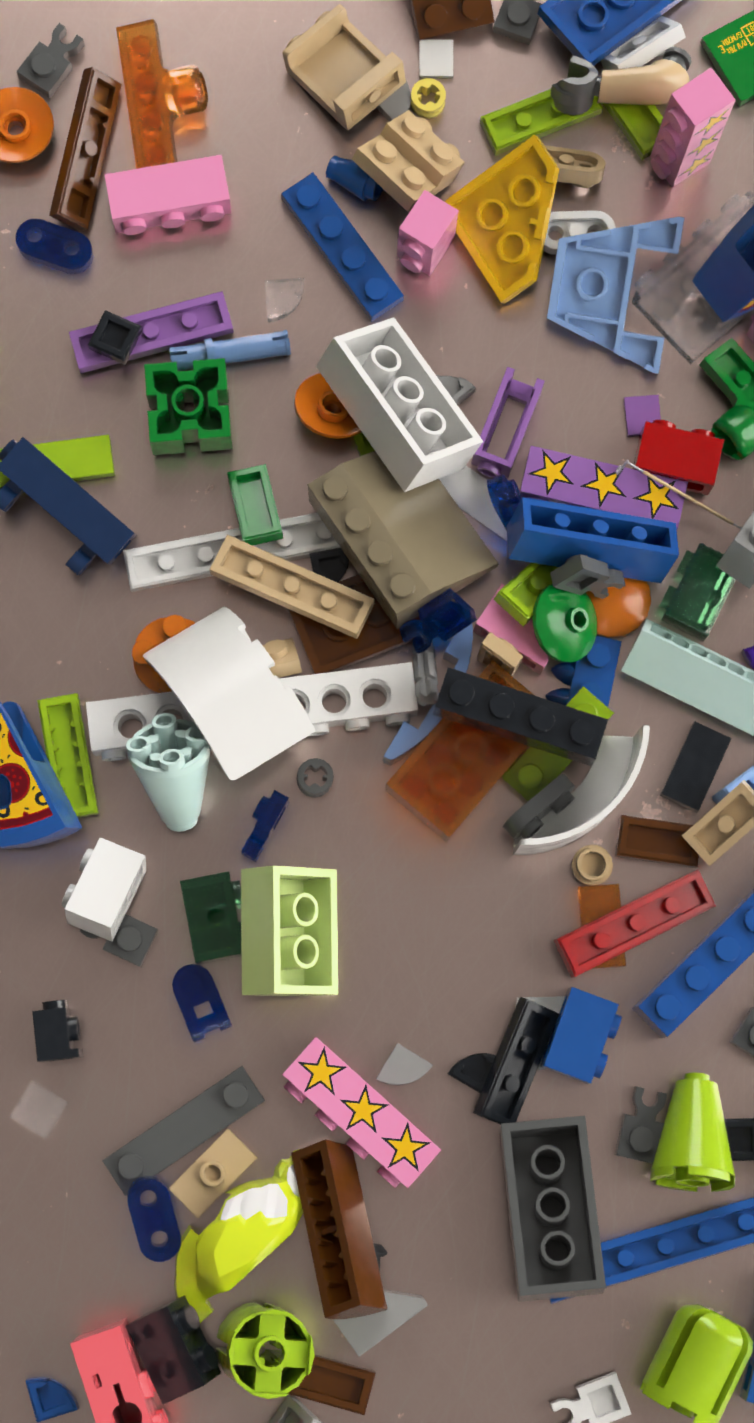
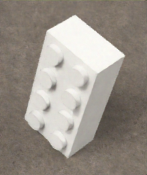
(399, 404)

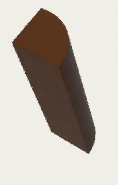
(338, 1231)

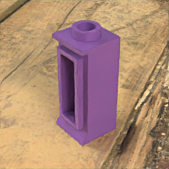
(509, 388)

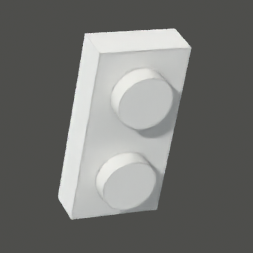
(645, 45)

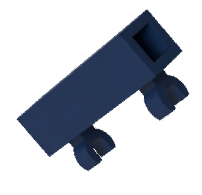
(66, 501)

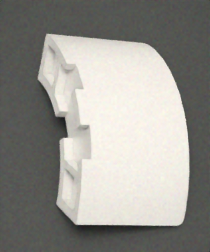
(231, 692)
(597, 795)

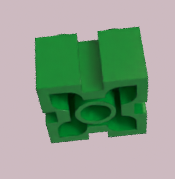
(171, 389)

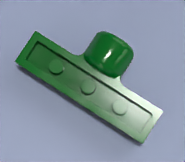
(734, 375)

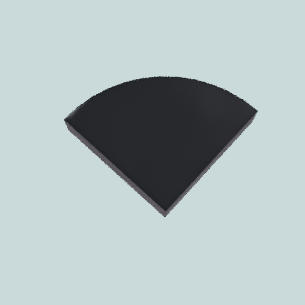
(330, 563)
(473, 1070)

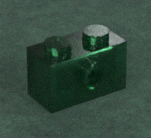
(213, 916)

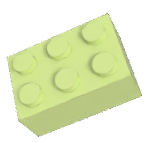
(289, 931)

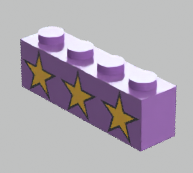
(595, 485)

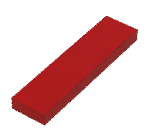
(634, 923)

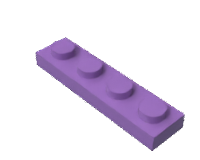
(162, 328)

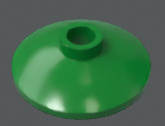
(564, 624)

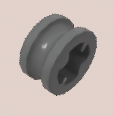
(315, 765)

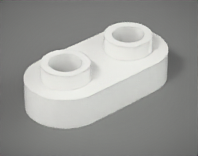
(575, 223)

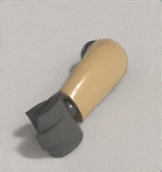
(632, 85)

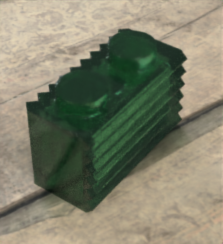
(699, 594)

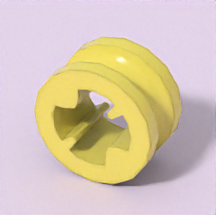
(425, 87)

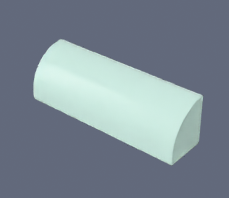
(693, 675)

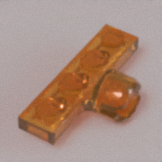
(155, 93)

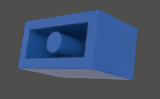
(581, 1036)

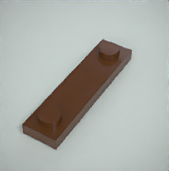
(85, 149)

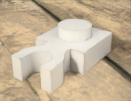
(598, 1401)

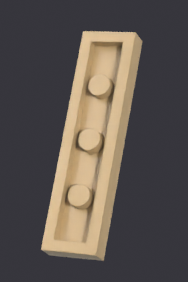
(292, 586)

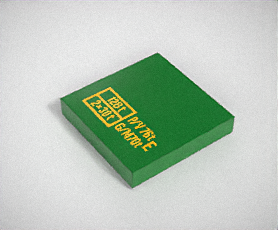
(733, 56)

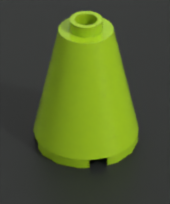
(694, 1139)

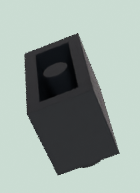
(174, 1349)

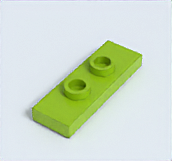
(68, 750)

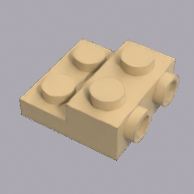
(409, 159)

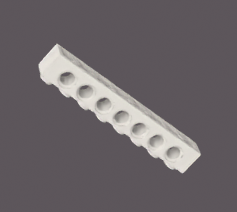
(394, 680)

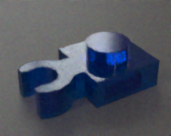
(440, 617)
(268, 816)

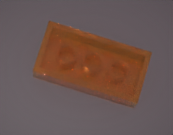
(455, 768)

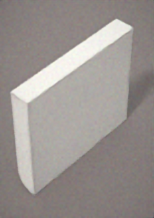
(436, 58)

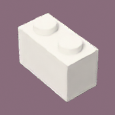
(104, 889)

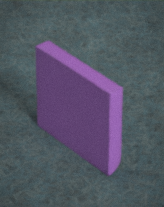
(639, 410)

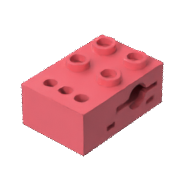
(114, 1376)

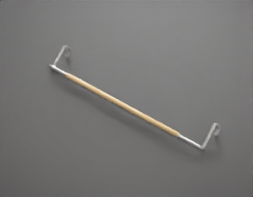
(619, 469)

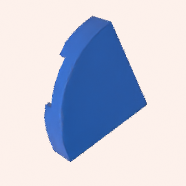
(50, 1398)

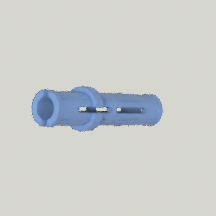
(233, 350)

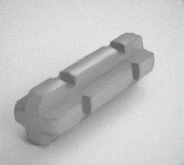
(425, 676)

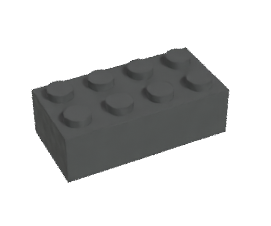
(552, 1209)

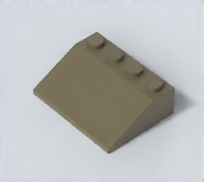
(397, 540)

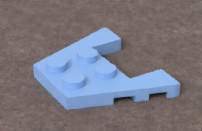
(595, 284)

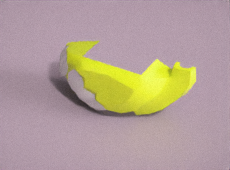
(242, 1235)

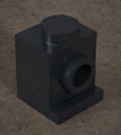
(56, 1032)

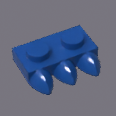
(593, 672)

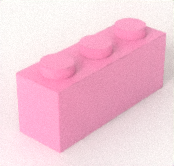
(168, 194)

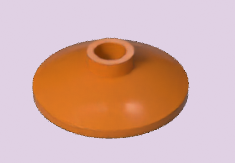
(33, 114)
(314, 406)

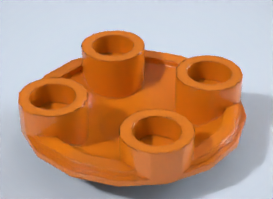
(622, 609)

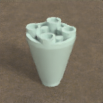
(172, 767)

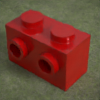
(680, 454)

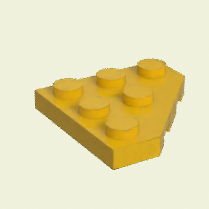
(508, 216)

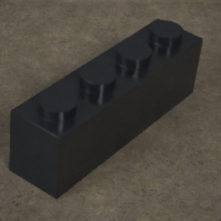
(520, 717)

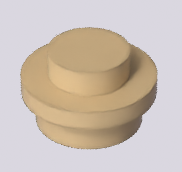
(592, 865)

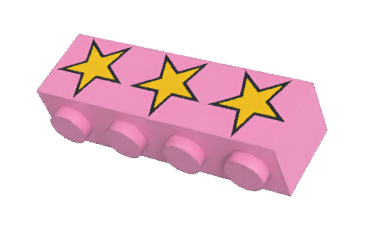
(691, 127)
(361, 1112)

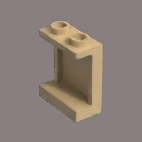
(342, 68)

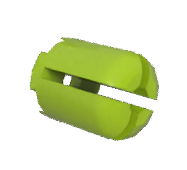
(698, 1364)
(273, 1371)

